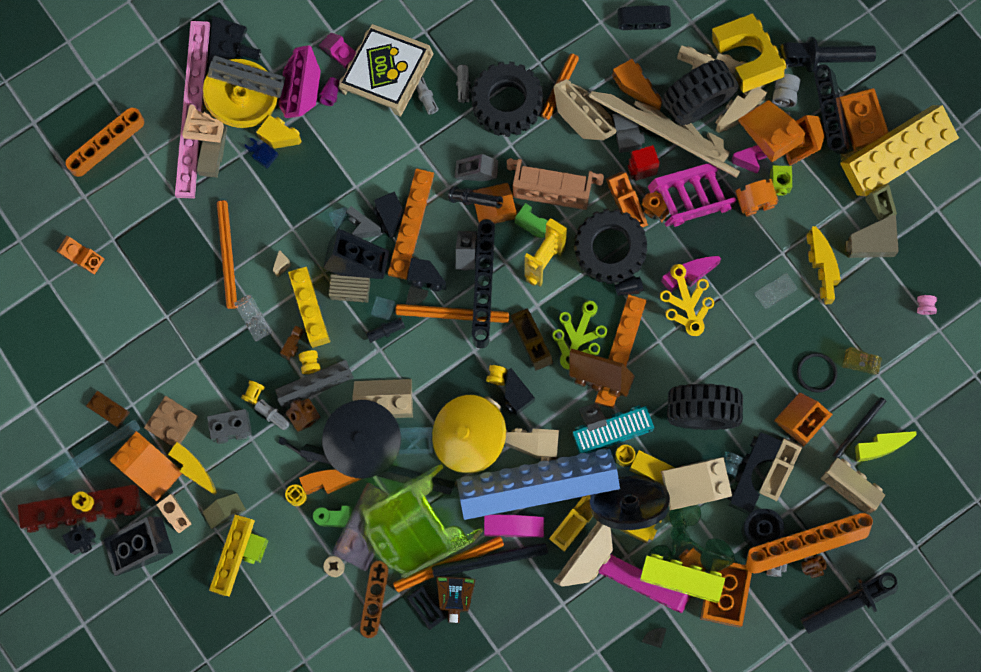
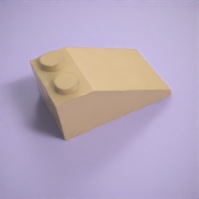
(697, 483)

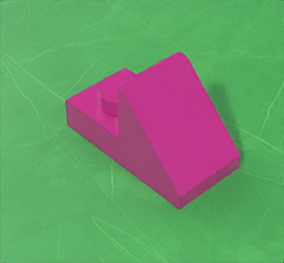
(338, 49)
(747, 158)

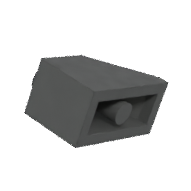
(476, 168)
(466, 250)

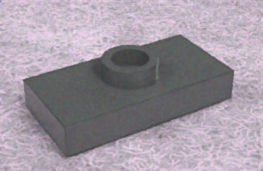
(592, 417)

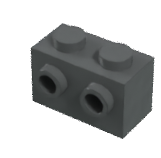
(229, 426)

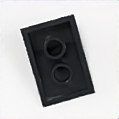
(355, 257)
(138, 545)

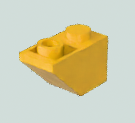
(277, 134)

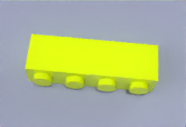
(682, 579)

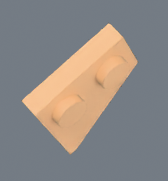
(202, 126)

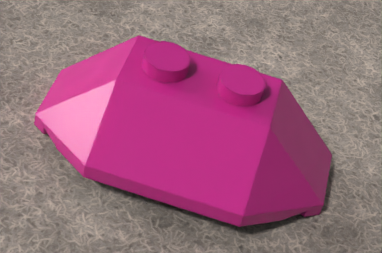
(301, 83)

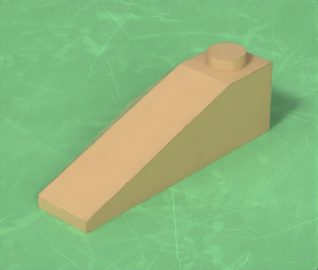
(538, 444)

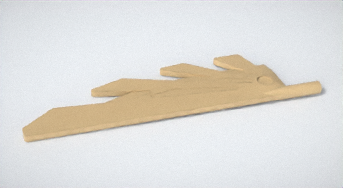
(685, 136)

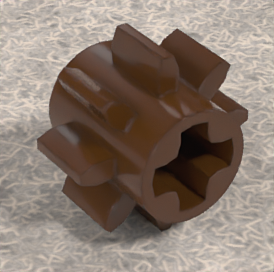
(814, 566)

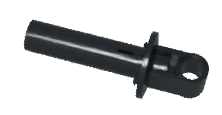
(811, 54)
(865, 594)

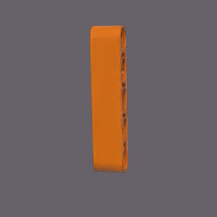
(95, 143)

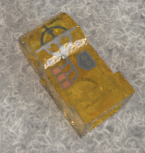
(861, 361)

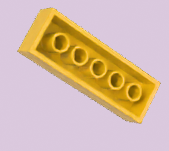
(899, 150)

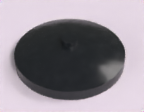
(361, 439)
(634, 506)

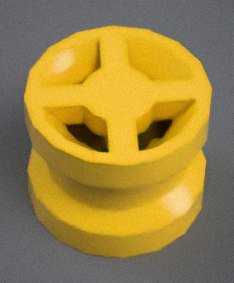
(497, 375)

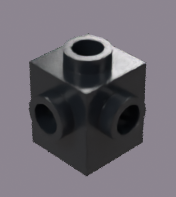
(79, 539)

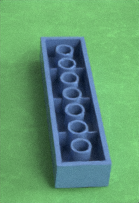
(538, 483)

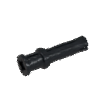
(467, 197)

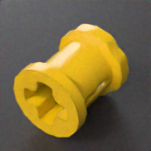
(253, 392)
(77, 499)

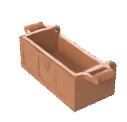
(552, 186)

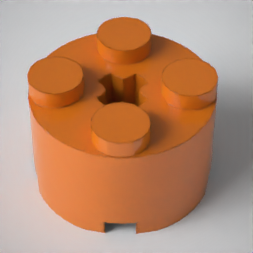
(757, 196)

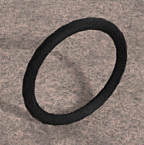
(814, 389)

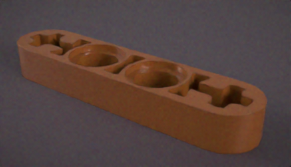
(374, 599)

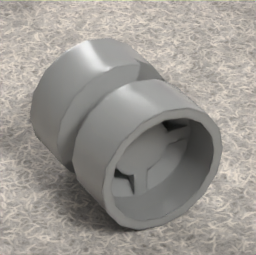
(786, 91)

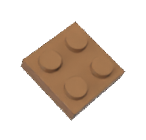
(171, 422)

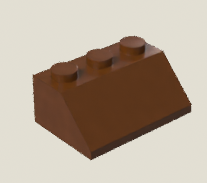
(600, 373)

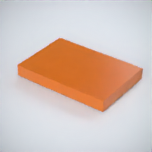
(863, 117)

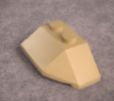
(582, 112)
(588, 557)

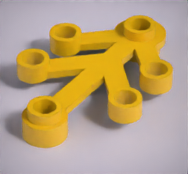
(687, 303)

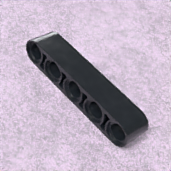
(828, 101)

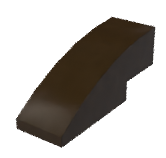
(531, 339)

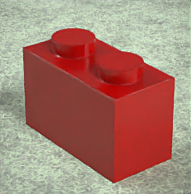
(643, 163)

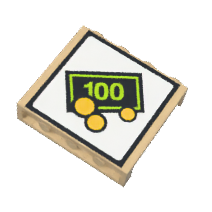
(386, 68)

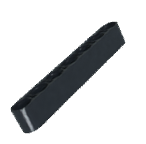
(483, 292)

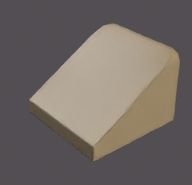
(281, 264)

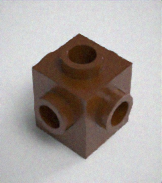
(303, 414)

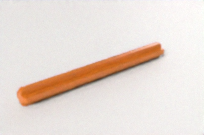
(227, 256)
(447, 313)
(426, 573)

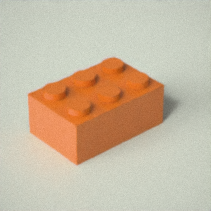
(733, 598)

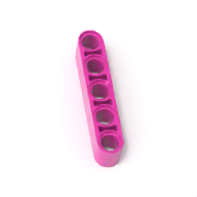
(630, 577)

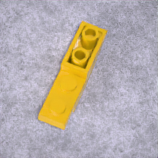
(823, 258)

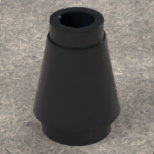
(630, 286)

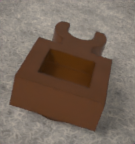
(290, 347)

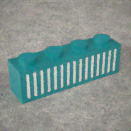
(618, 429)

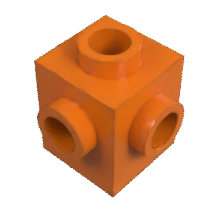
(655, 206)

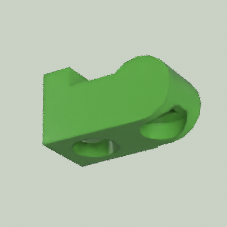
(530, 222)
(332, 518)

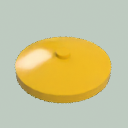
(236, 104)
(469, 434)

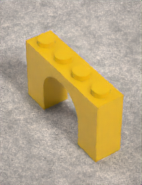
(749, 32)
(650, 468)

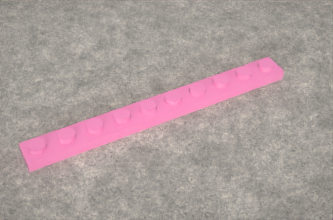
(193, 95)

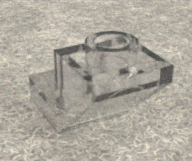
(253, 317)

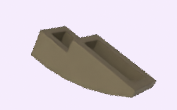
(211, 156)

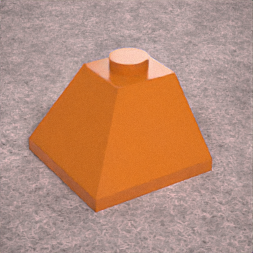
(812, 140)
(505, 213)

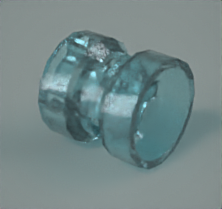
(732, 463)

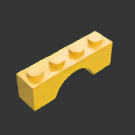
(309, 307)

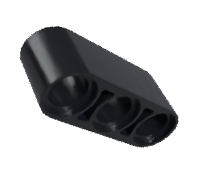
(644, 17)

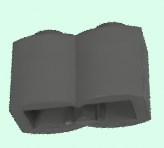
(627, 134)

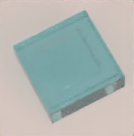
(383, 308)

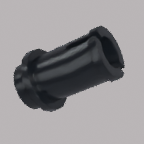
(248, 52)

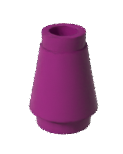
(329, 93)

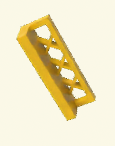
(232, 555)

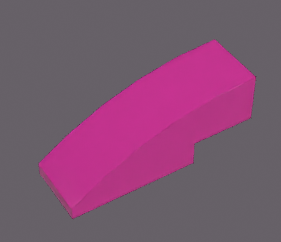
(694, 271)
(513, 526)

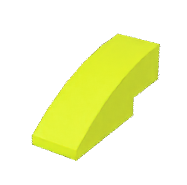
(882, 445)

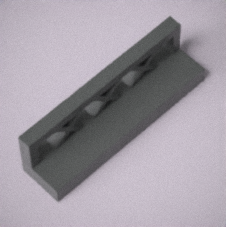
(246, 76)
(314, 383)

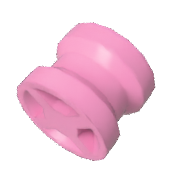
(926, 305)

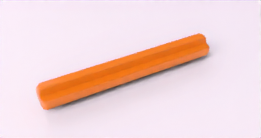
(565, 74)

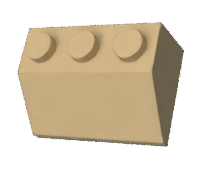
(392, 394)
(853, 486)

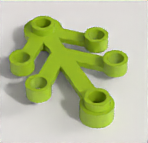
(578, 338)

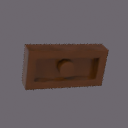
(108, 409)

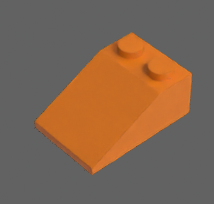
(772, 130)
(146, 466)

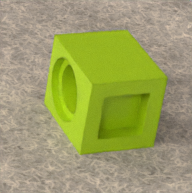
(785, 173)
(255, 549)

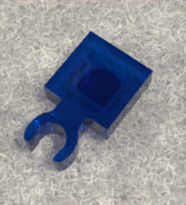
(262, 154)

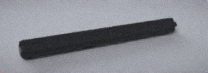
(489, 560)

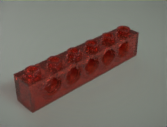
(29, 512)

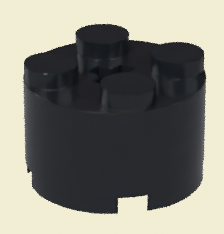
(762, 517)

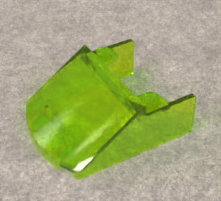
(409, 531)

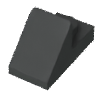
(366, 227)

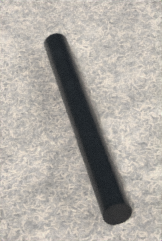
(859, 428)

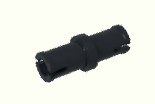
(385, 330)

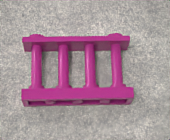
(693, 176)

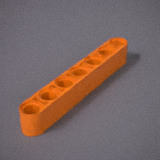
(808, 543)

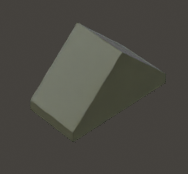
(881, 202)
(223, 510)

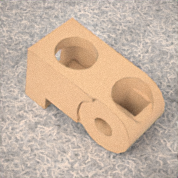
(174, 513)

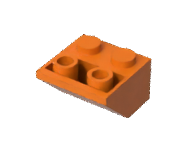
(803, 418)

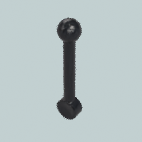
(282, 441)

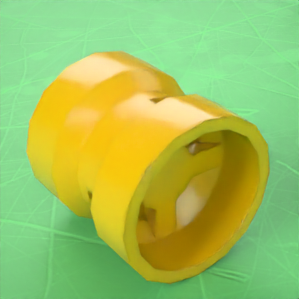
(309, 362)
(625, 452)
(297, 498)

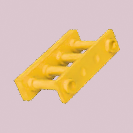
(553, 244)

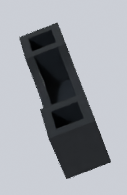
(764, 450)

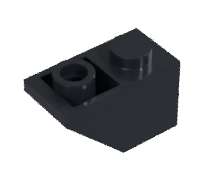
(390, 211)
(424, 274)

